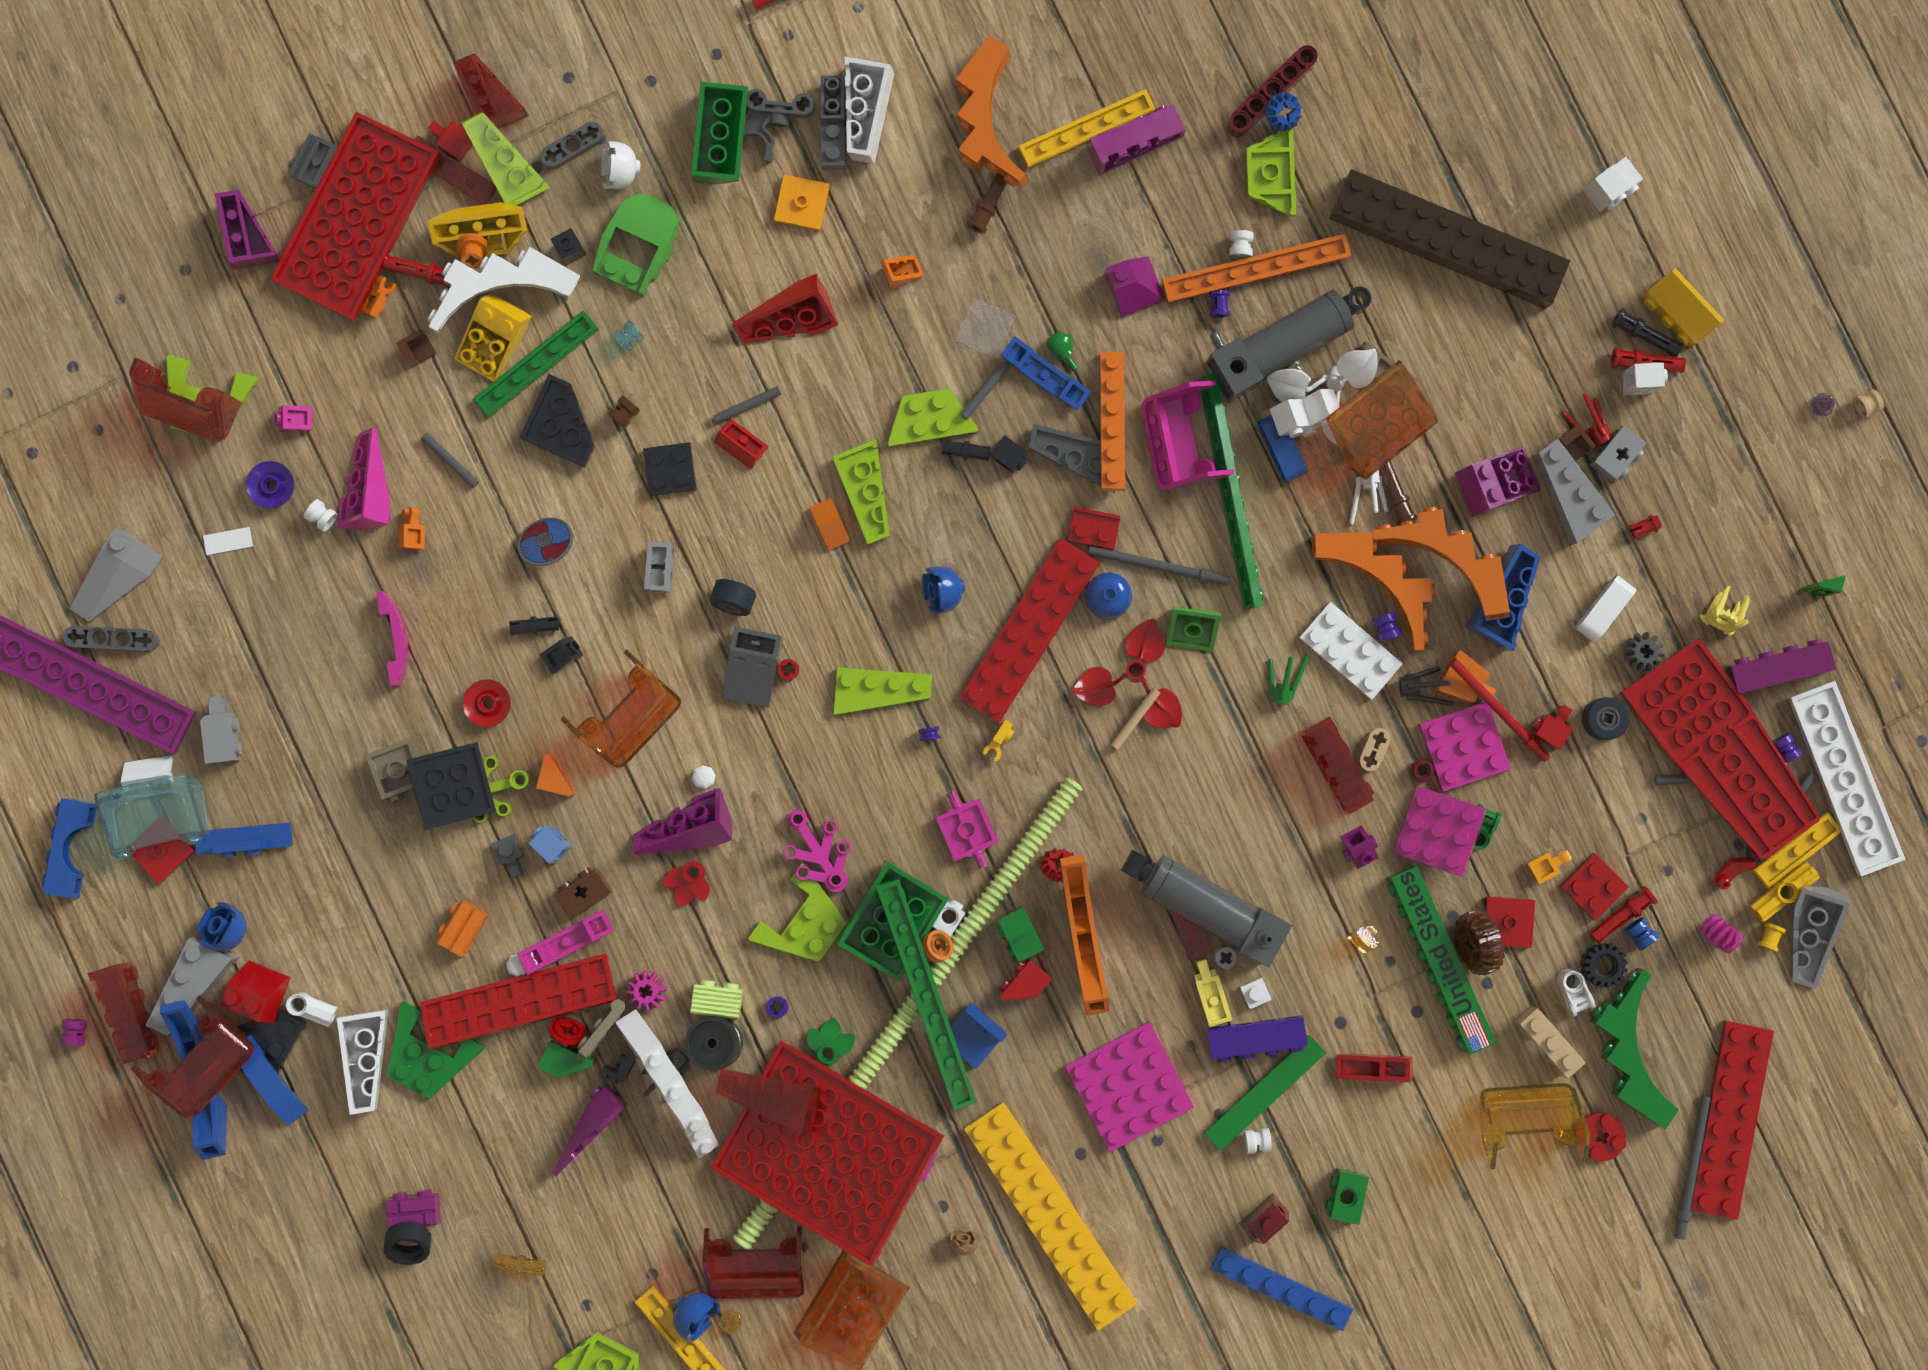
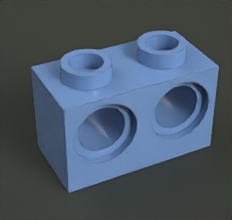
(550, 843)

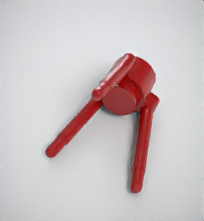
(1598, 433)

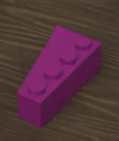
(1135, 138)
(1782, 667)

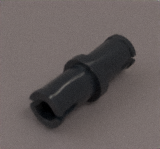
(966, 450)
(534, 625)

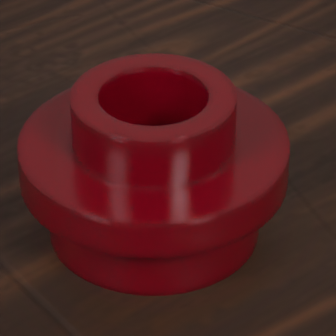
(1429, 770)

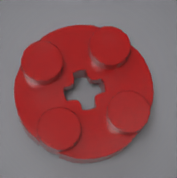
(1615, 1138)

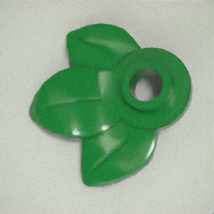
(830, 1038)

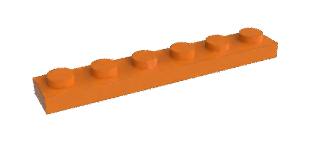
(1112, 421)

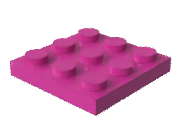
(1464, 746)
(1440, 831)

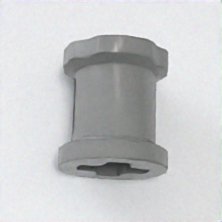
(1217, 957)

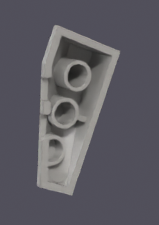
(115, 572)
(1816, 925)

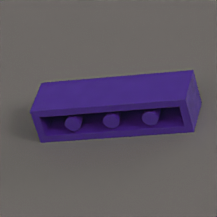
(1257, 1037)

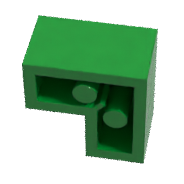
(1019, 933)

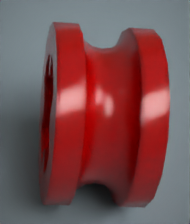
(785, 663)

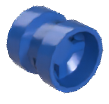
(1641, 933)

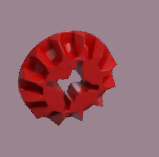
(1049, 861)
(566, 1025)

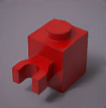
(452, 140)
(1552, 729)

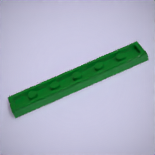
(535, 364)
(1263, 1094)

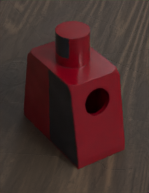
(1265, 1220)

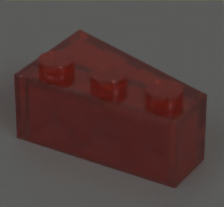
(488, 93)

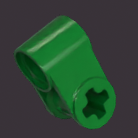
(1487, 828)

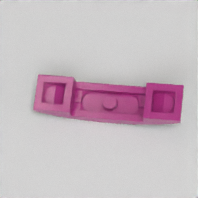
(396, 668)
(565, 942)

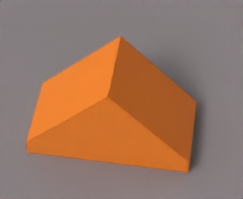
(901, 270)
(829, 524)
(553, 778)

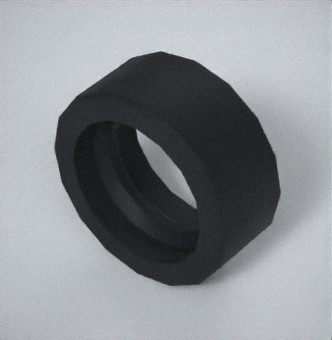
(407, 1254)

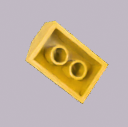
(1681, 308)

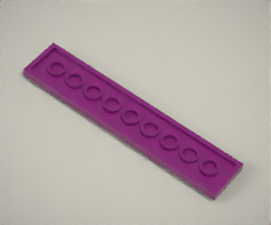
(93, 687)

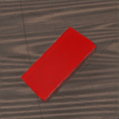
(740, 444)

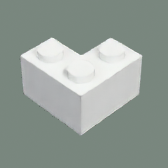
(1613, 185)
(1304, 415)

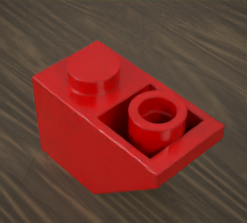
(1027, 982)

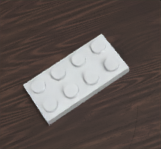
(1350, 650)

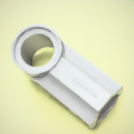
(313, 1010)

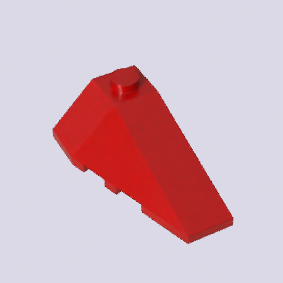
(793, 311)

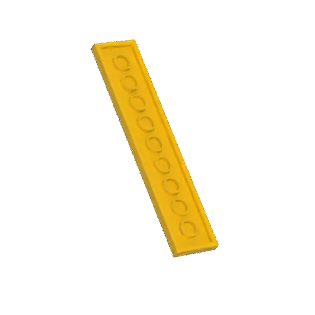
(1050, 1216)

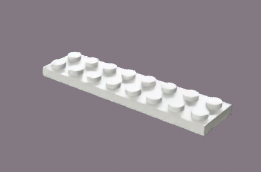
(1846, 778)

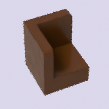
(416, 348)
(1577, 442)

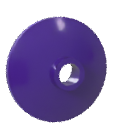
(259, 480)

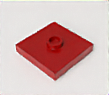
(163, 858)
(1513, 919)

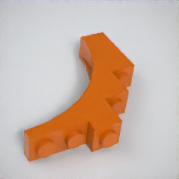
(975, 117)
(1430, 535)
(1387, 570)
(1084, 935)

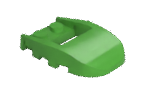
(648, 220)

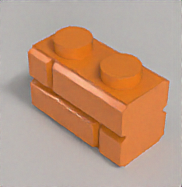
(462, 927)

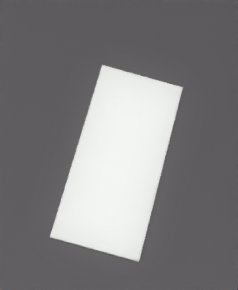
(228, 540)

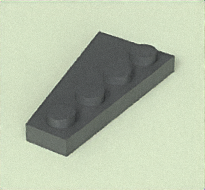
(1069, 450)

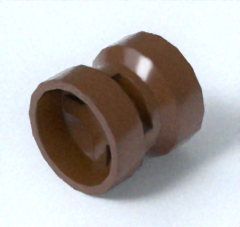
(623, 411)

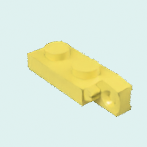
(1211, 995)

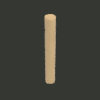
(1135, 718)

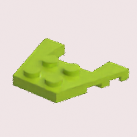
(177, 373)
(812, 927)

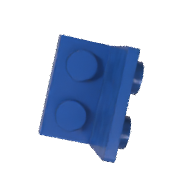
(976, 1034)

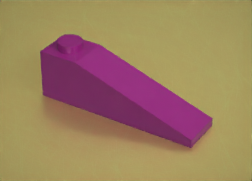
(696, 826)
(597, 1115)

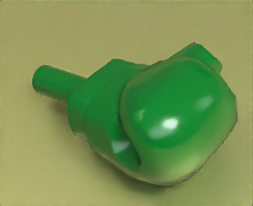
(1061, 346)

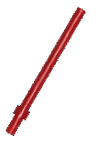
(1529, 741)

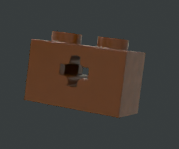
(597, 890)

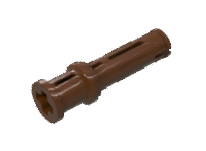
(986, 208)
(1398, 501)

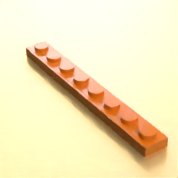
(1256, 268)

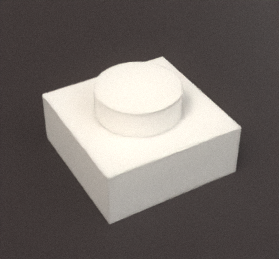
(1255, 993)

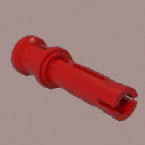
(432, 275)
(1628, 358)
(1631, 908)

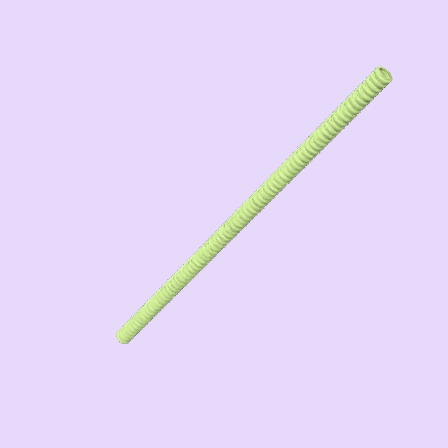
(961, 939)

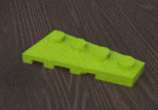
(864, 486)
(874, 689)

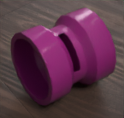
(73, 1032)

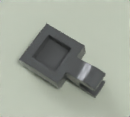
(508, 852)

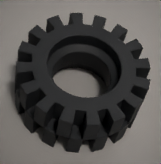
(1617, 959)

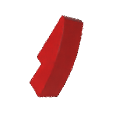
(1374, 1067)

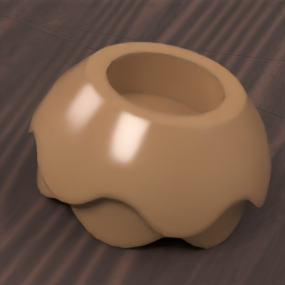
(963, 1242)

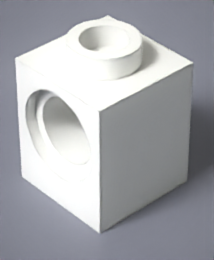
(949, 928)

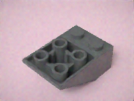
(752, 666)

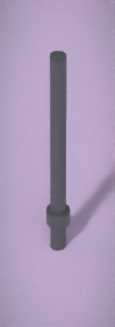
(1204, 575)
(1684, 1214)

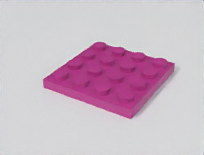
(1129, 1086)

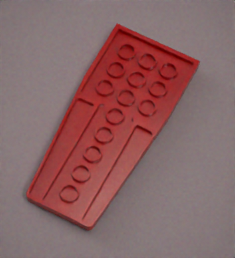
(1722, 748)

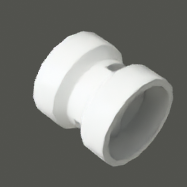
(1241, 244)
(321, 515)
(1257, 1141)

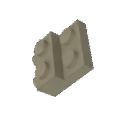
(391, 769)

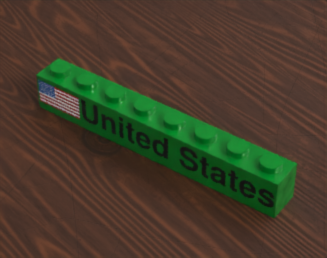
(1441, 960)

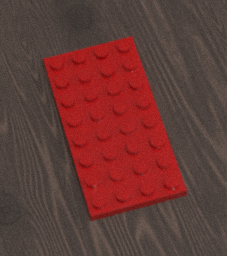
(355, 216)

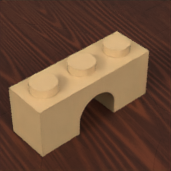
(1550, 1041)

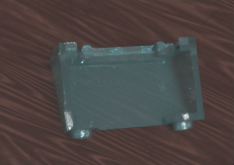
(152, 814)

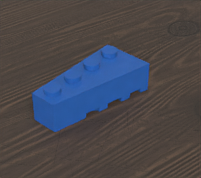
(1519, 572)

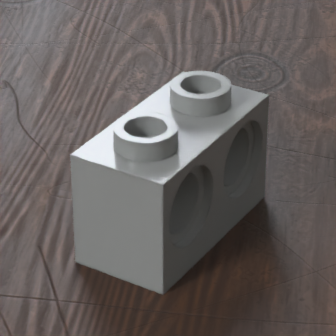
(659, 567)

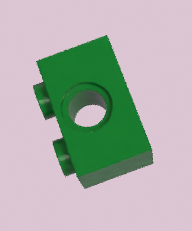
(1350, 1210)

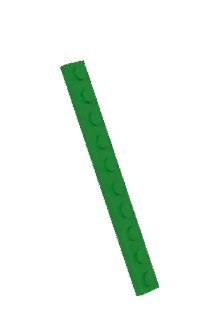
(1231, 497)
(925, 994)

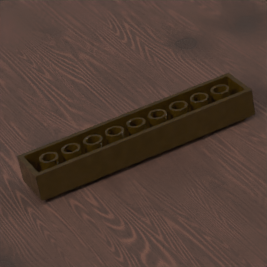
(1449, 239)

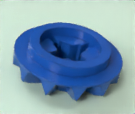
(1276, 105)

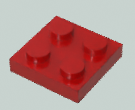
(1594, 886)

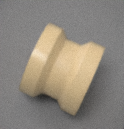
(1869, 403)

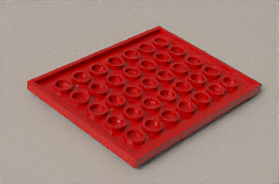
(846, 1176)

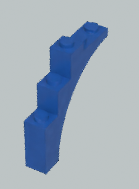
(211, 1122)

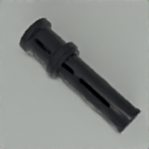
(1634, 329)

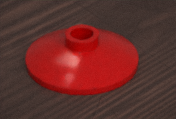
(475, 699)

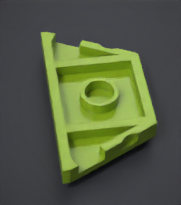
(1272, 172)
(929, 418)
(599, 1354)

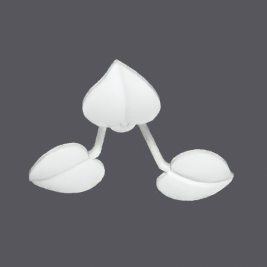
(1353, 366)

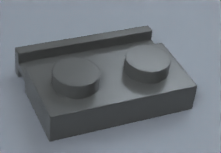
(312, 160)

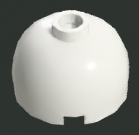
(618, 165)

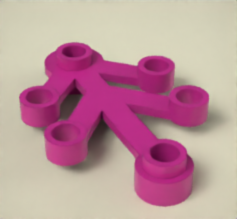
(819, 854)

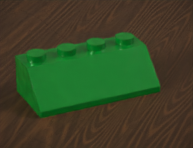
(719, 133)

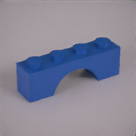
(61, 876)

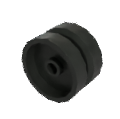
(699, 1040)

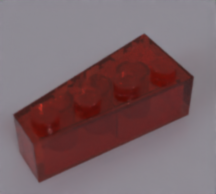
(1337, 765)
(125, 1011)

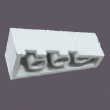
(362, 1057)

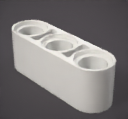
(1605, 608)

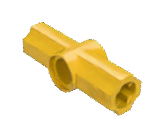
(1772, 900)

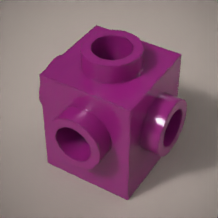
(1359, 847)

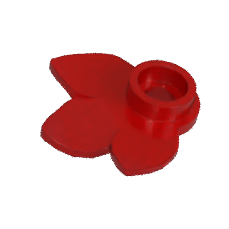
(686, 886)

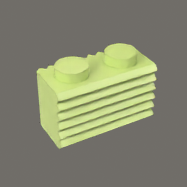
(717, 1000)

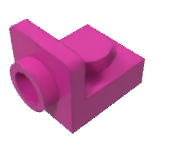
(293, 418)

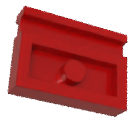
(1094, 528)

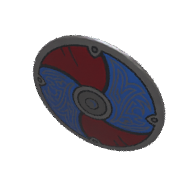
(545, 541)

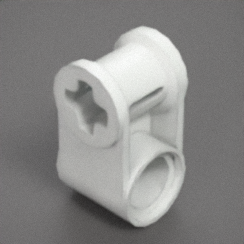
(1576, 996)

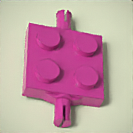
(967, 829)

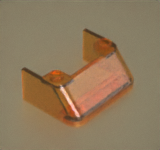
(633, 719)

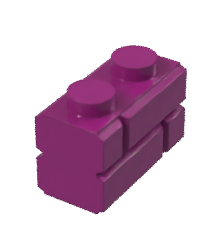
(418, 1208)

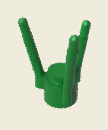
(1282, 692)

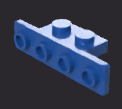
(246, 839)

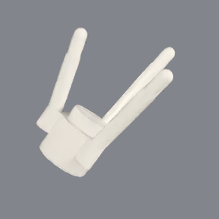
(1372, 483)

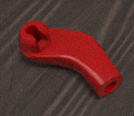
(1731, 869)

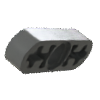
(574, 135)

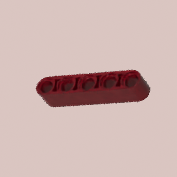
(1277, 81)

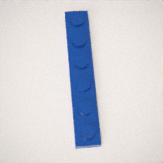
(1281, 1288)

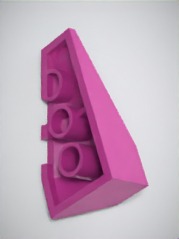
(367, 495)

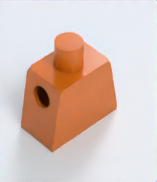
(1459, 688)

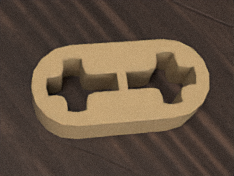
(1368, 747)

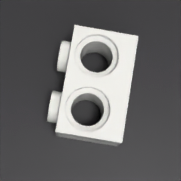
(1644, 378)

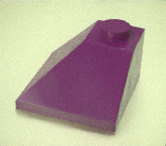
(1134, 285)

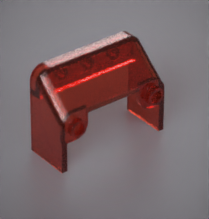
(206, 1066)
(754, 1272)

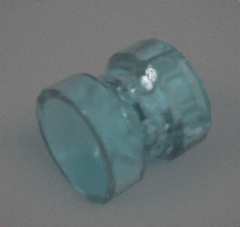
(627, 336)

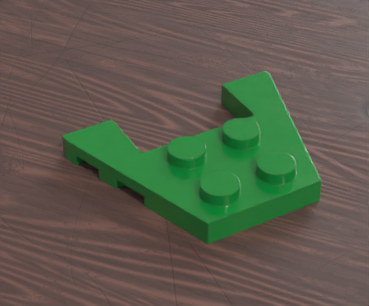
(417, 1065)

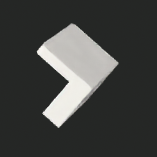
(146, 770)

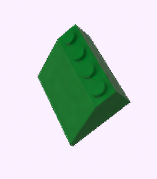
(868, 931)

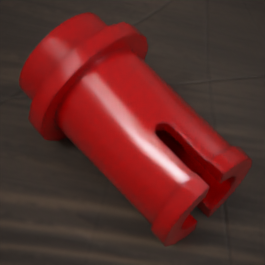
(1645, 526)

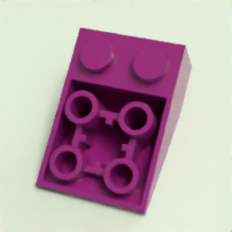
(1497, 481)

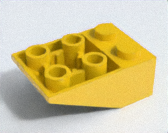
(492, 336)

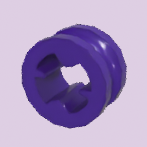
(929, 733)
(782, 1012)

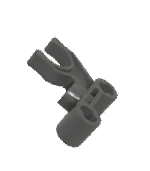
(773, 114)

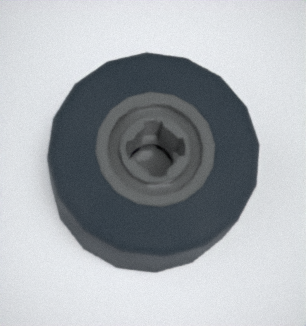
(732, 597)
(1597, 722)

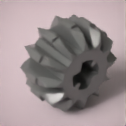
(1648, 645)

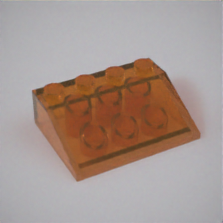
(1381, 421)
(850, 1311)

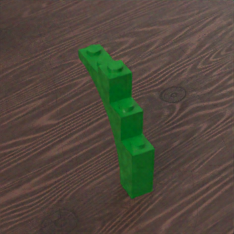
(1622, 1052)

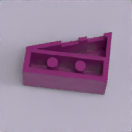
(242, 234)

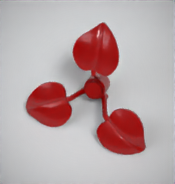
(1146, 643)

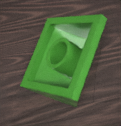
(1192, 628)

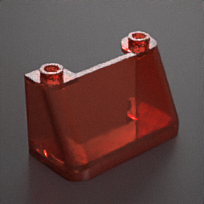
(206, 417)

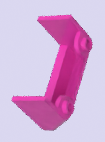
(1173, 438)

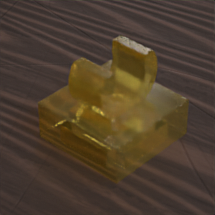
(1364, 938)

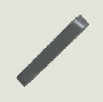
(111, 636)

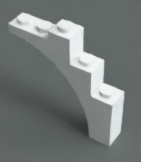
(466, 284)
(668, 1082)

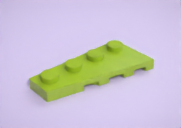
(507, 168)

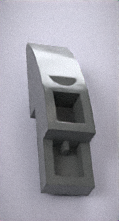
(833, 123)

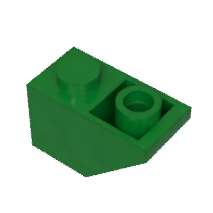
(563, 1060)

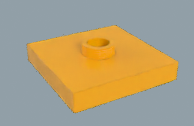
(802, 202)

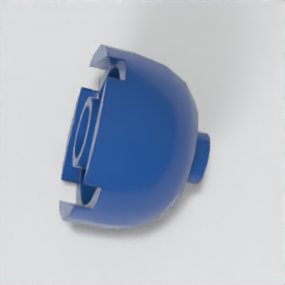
(942, 588)
(1108, 596)
(222, 928)
(693, 1315)

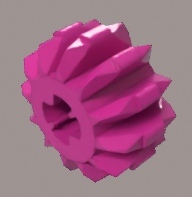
(1721, 933)
(643, 982)

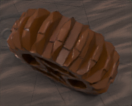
(1479, 942)

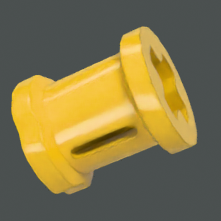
(1771, 937)

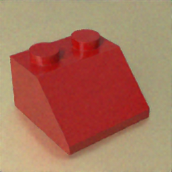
(256, 992)

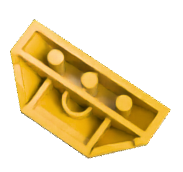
(496, 222)

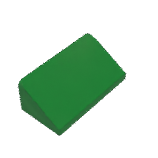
(1826, 587)

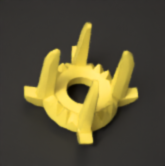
(1716, 612)

